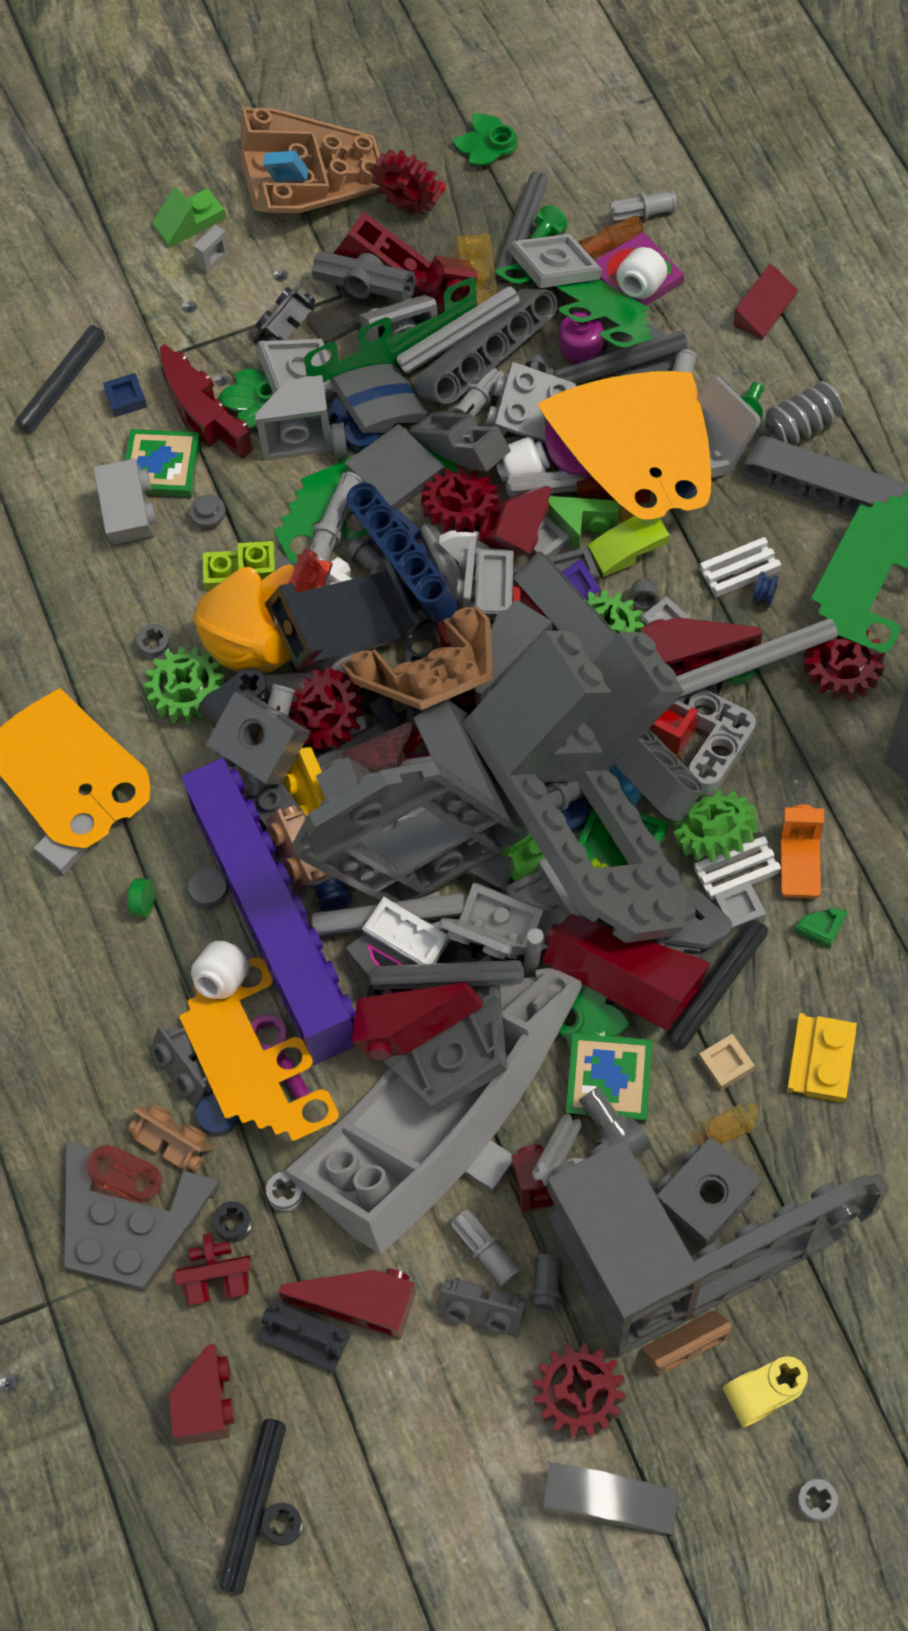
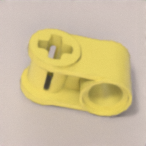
(758, 1392)

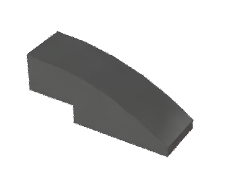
(461, 439)
(609, 1499)

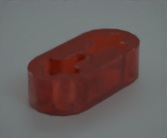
(119, 1182)

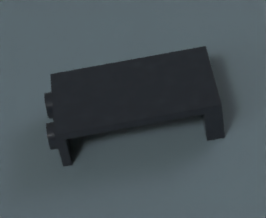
(342, 616)

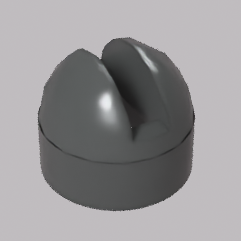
(644, 602)

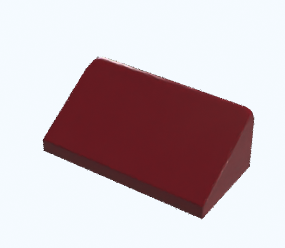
(764, 303)

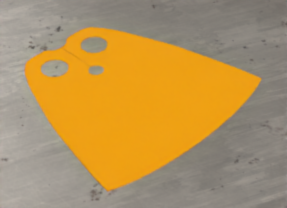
(636, 424)

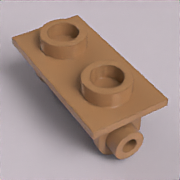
(283, 829)
(184, 1142)

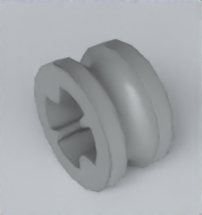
(282, 1204)
(819, 1486)

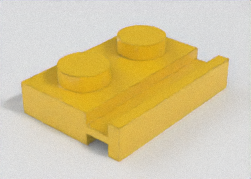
(303, 783)
(822, 1058)

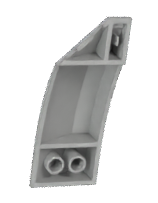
(400, 1154)

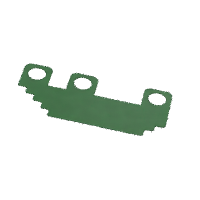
(601, 301)
(388, 347)
(313, 502)
(860, 567)

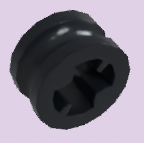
(223, 1214)
(274, 1513)

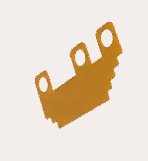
(239, 1069)

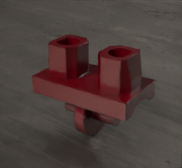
(195, 1277)

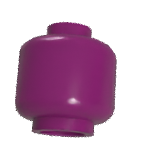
(580, 339)

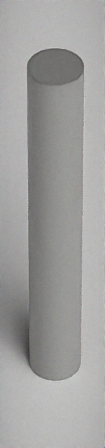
(532, 952)

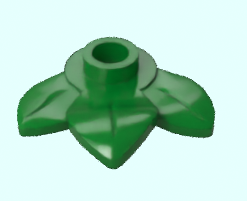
(487, 140)
(246, 395)
(594, 1016)

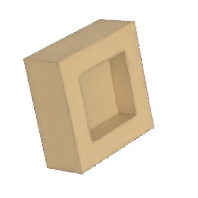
(726, 1062)

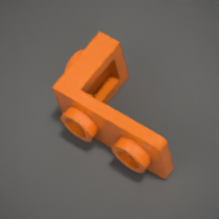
(801, 851)

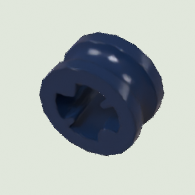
(765, 589)
(333, 895)

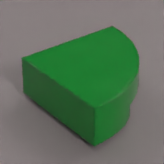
(822, 926)

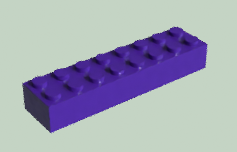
(271, 910)

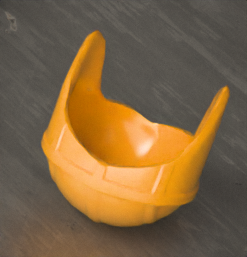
(237, 623)

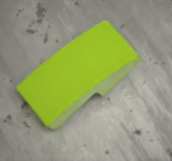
(624, 542)
(220, 565)

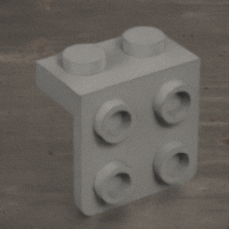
(518, 400)
(728, 424)
(495, 921)

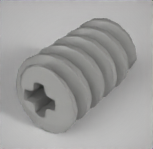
(804, 413)

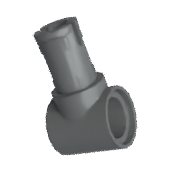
(612, 1126)

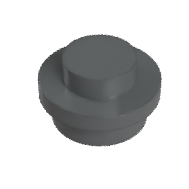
(207, 511)

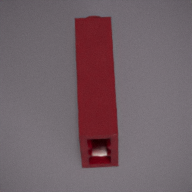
(636, 975)

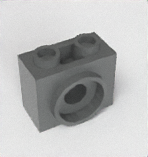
(237, 743)
(705, 1169)

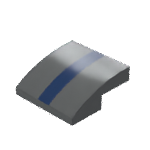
(378, 397)

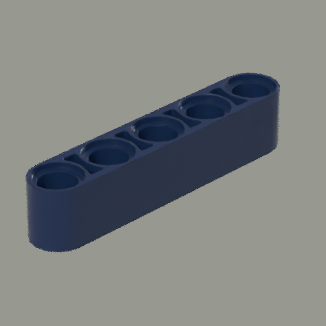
(403, 552)

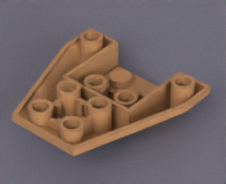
(335, 156)
(438, 675)

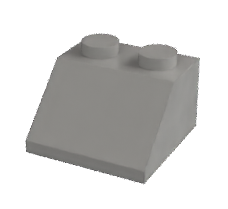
(402, 315)
(295, 420)

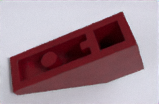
(373, 238)
(695, 643)
(407, 1019)
(362, 1299)

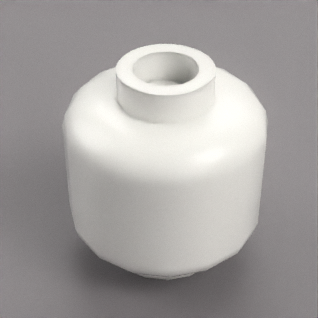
(641, 273)
(524, 458)
(219, 970)

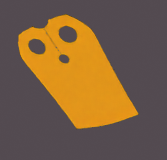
(53, 752)

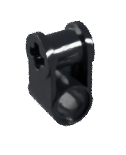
(216, 701)

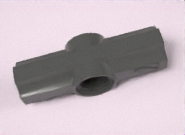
(363, 275)

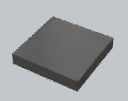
(396, 466)

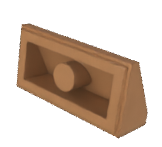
(687, 1342)

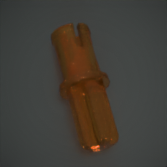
(612, 236)

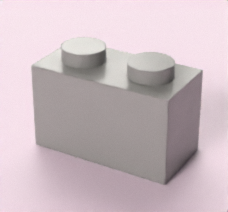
(125, 501)

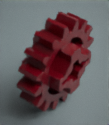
(406, 182)
(458, 500)
(849, 674)
(327, 708)
(561, 1393)

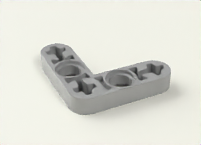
(721, 734)

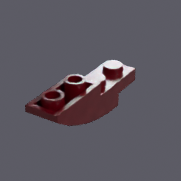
(199, 408)

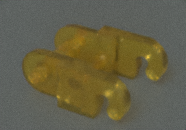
(732, 1123)

